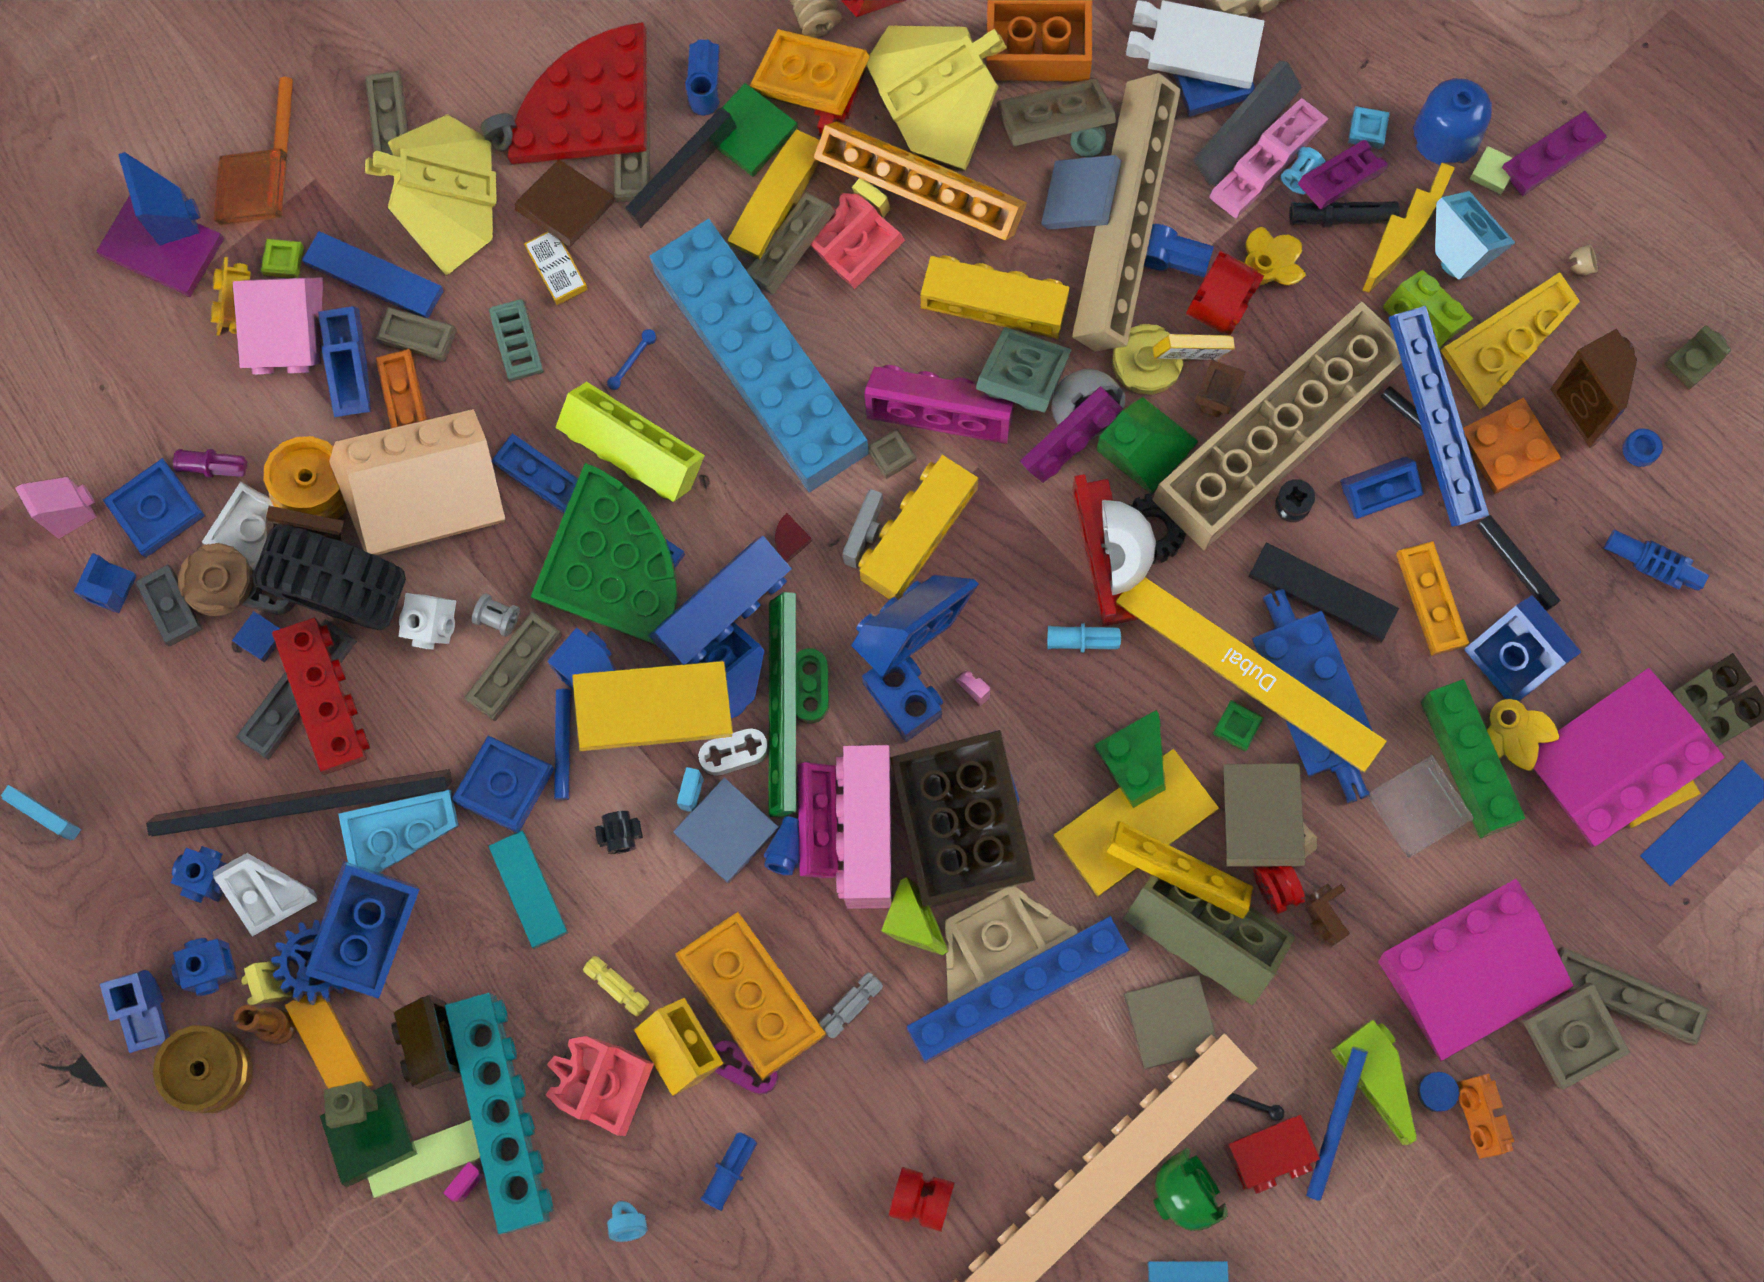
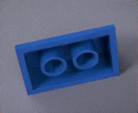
(911, 621)

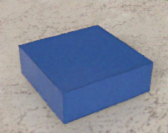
(257, 636)

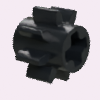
(618, 832)

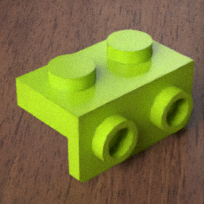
(1445, 313)

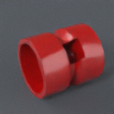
(921, 1199)

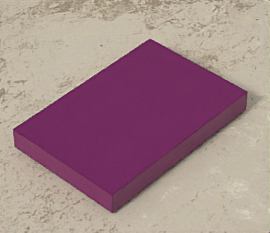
(172, 264)

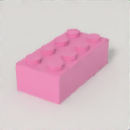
(867, 827)

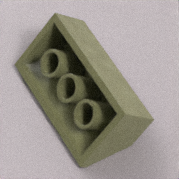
(1220, 945)

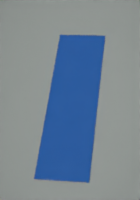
(1705, 823)

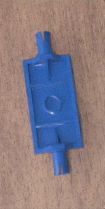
(1311, 656)

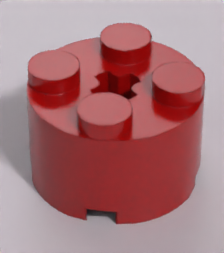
(1224, 293)

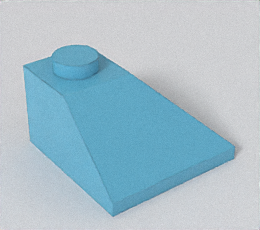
(1467, 235)

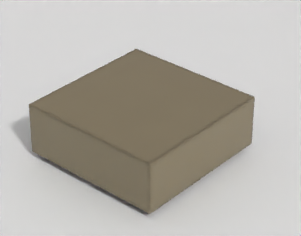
(891, 453)

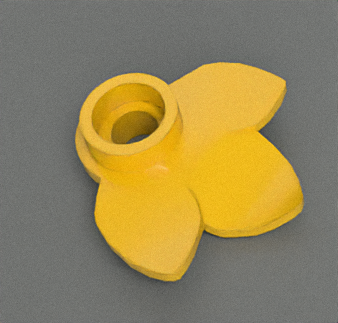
(1274, 256)
(1520, 739)

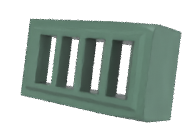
(509, 318)

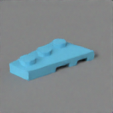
(394, 830)

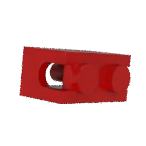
(1273, 1153)

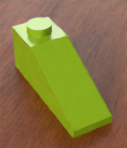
(1381, 1077)

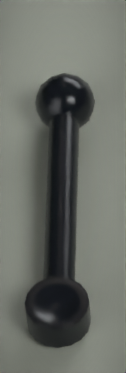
(1275, 1111)

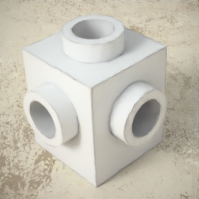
(427, 620)

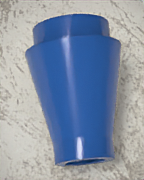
(783, 851)

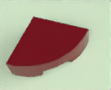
(790, 538)

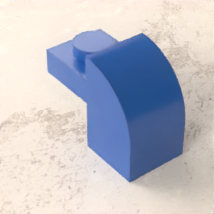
(137, 1004)

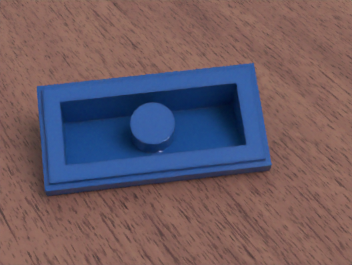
(1382, 487)

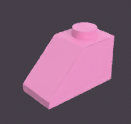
(57, 504)

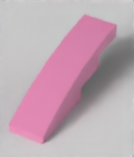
(1268, 158)

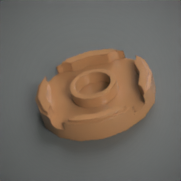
(215, 579)

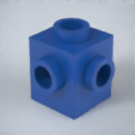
(195, 874)
(203, 966)

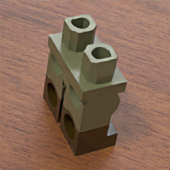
(1706, 690)

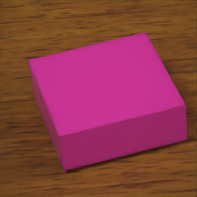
(464, 1182)

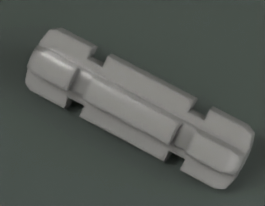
(850, 1005)

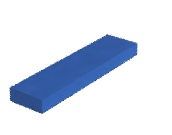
(373, 275)

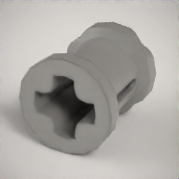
(495, 615)

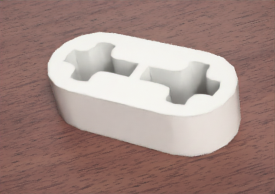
(736, 760)

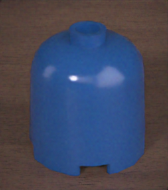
(1453, 121)

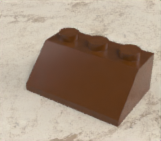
(1597, 385)

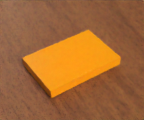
(809, 71)

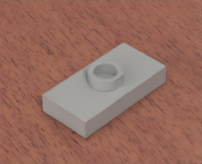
(864, 529)

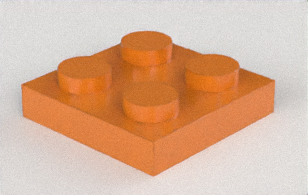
(1510, 445)

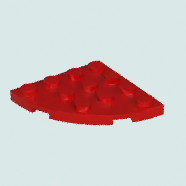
(587, 101)

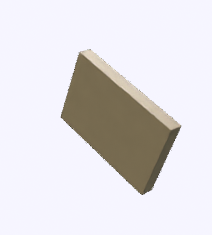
(1055, 112)
(1263, 815)

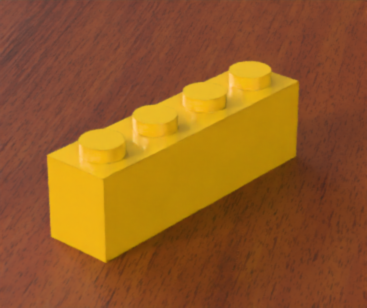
(994, 296)
(918, 528)

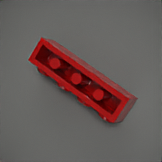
(320, 695)

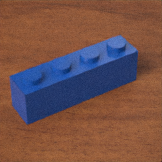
(720, 602)

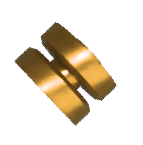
(181, 1075)

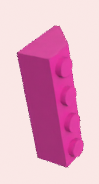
(936, 404)

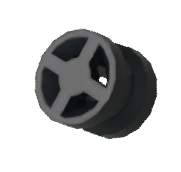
(1294, 509)

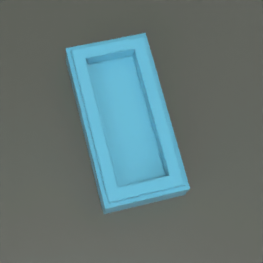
(40, 813)

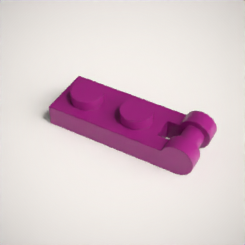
(1342, 174)

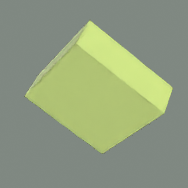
(1490, 171)

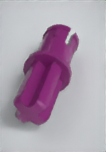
(209, 463)

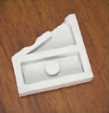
(261, 892)

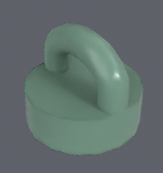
(1089, 141)

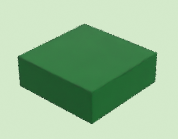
(1238, 725)

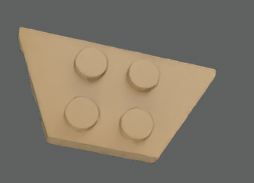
(997, 938)

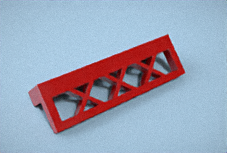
(1088, 504)

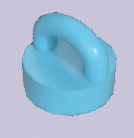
(626, 1226)

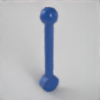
(648, 338)

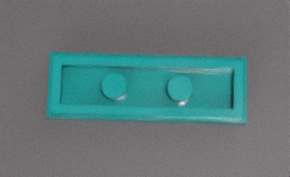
(528, 889)

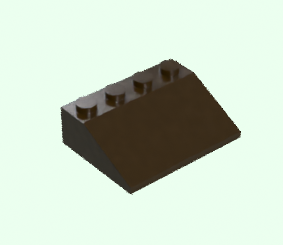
(962, 819)

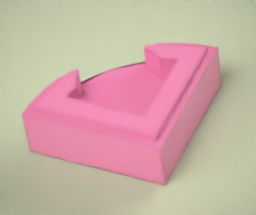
(974, 687)

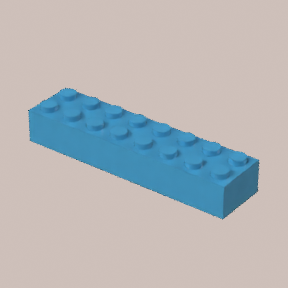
(759, 355)

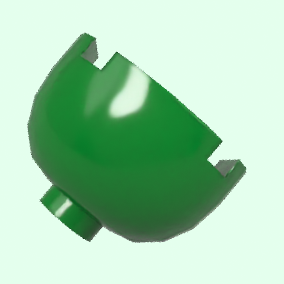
(1188, 1193)

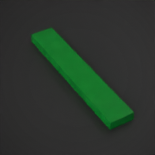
(782, 705)

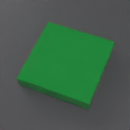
(759, 130)

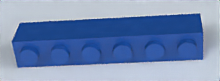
(1017, 989)

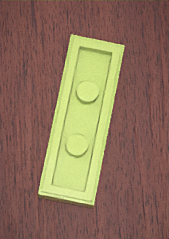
(435, 1156)

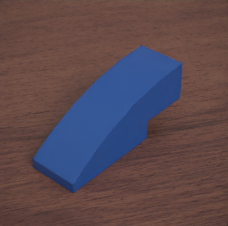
(345, 361)

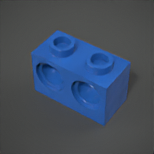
(896, 699)

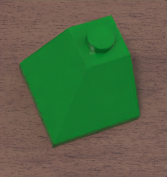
(1145, 444)

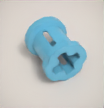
(1301, 167)

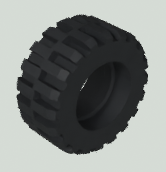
(329, 577)

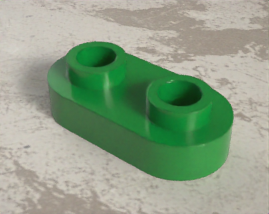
(812, 686)

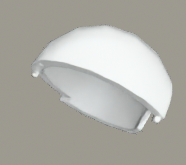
(1129, 544)

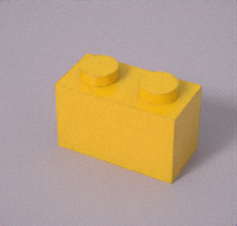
(678, 1046)

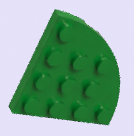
(609, 560)

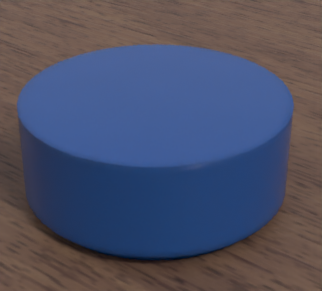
(1642, 447)
(1438, 1091)

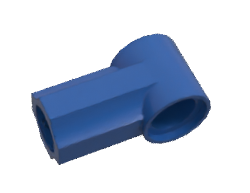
(703, 76)
(1176, 252)

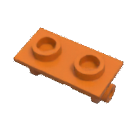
(1488, 1134)

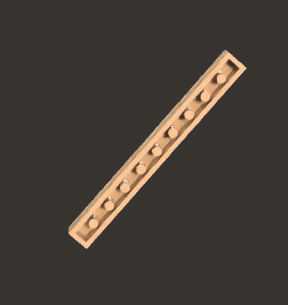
(1116, 1167)

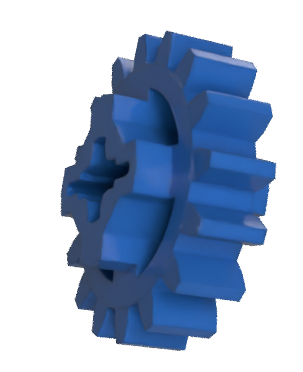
(298, 955)

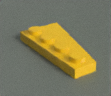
(1501, 344)

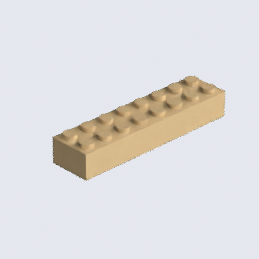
(1280, 426)

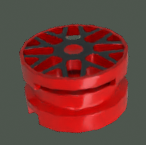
(1279, 887)

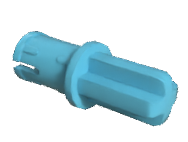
(1083, 637)

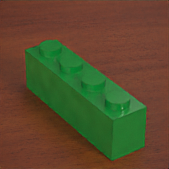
(1472, 758)

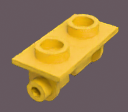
(224, 310)

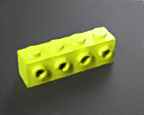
(629, 441)

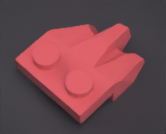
(856, 239)
(600, 1083)

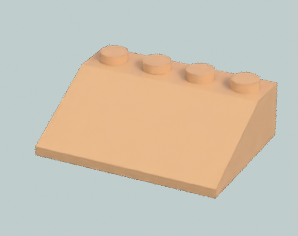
(418, 482)

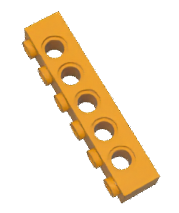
(920, 180)

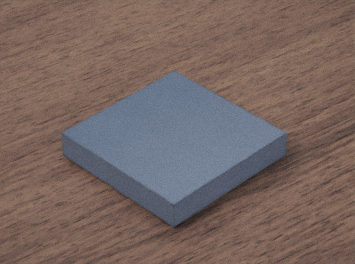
(1081, 192)
(726, 830)

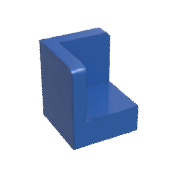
(105, 583)

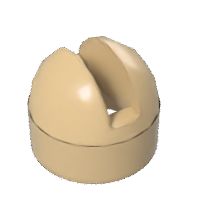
(1586, 260)

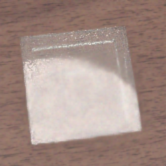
(1420, 806)

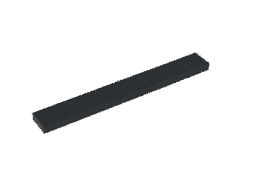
(299, 803)

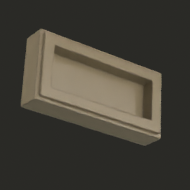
(416, 333)

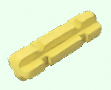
(616, 986)

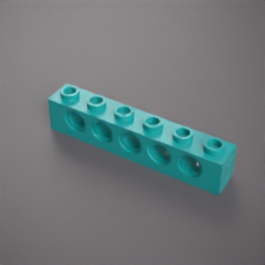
(465, 1020)

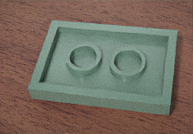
(1023, 369)

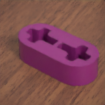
(739, 1076)

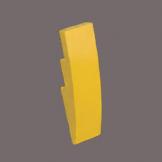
(776, 195)
(1404, 232)

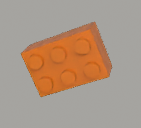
(1042, 40)

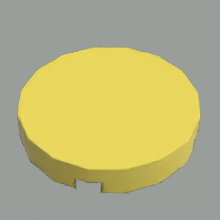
(1136, 364)

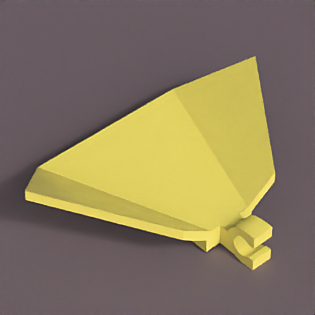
(936, 87)
(441, 188)

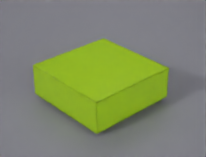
(282, 258)

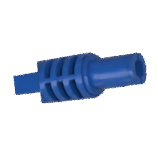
(1657, 561)

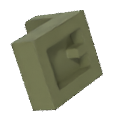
(1698, 356)
(348, 1104)

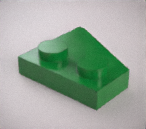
(1136, 758)

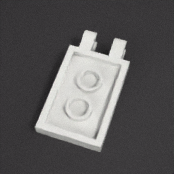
(1197, 42)

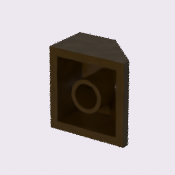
(426, 1042)

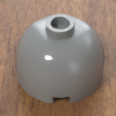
(1078, 387)

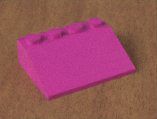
(1624, 757)
(1476, 970)

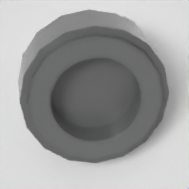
(499, 127)

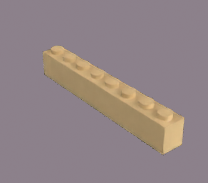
(1122, 245)

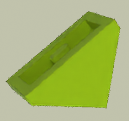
(911, 921)

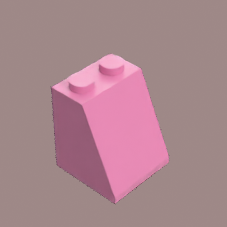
(278, 323)

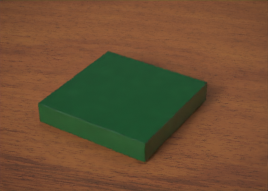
(373, 1144)

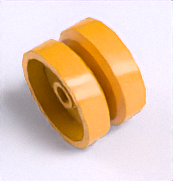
(303, 479)

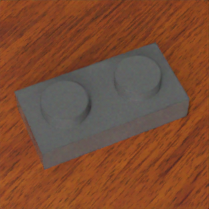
(167, 606)

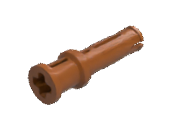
(264, 1022)

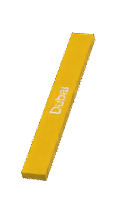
(1253, 674)

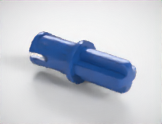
(729, 1171)

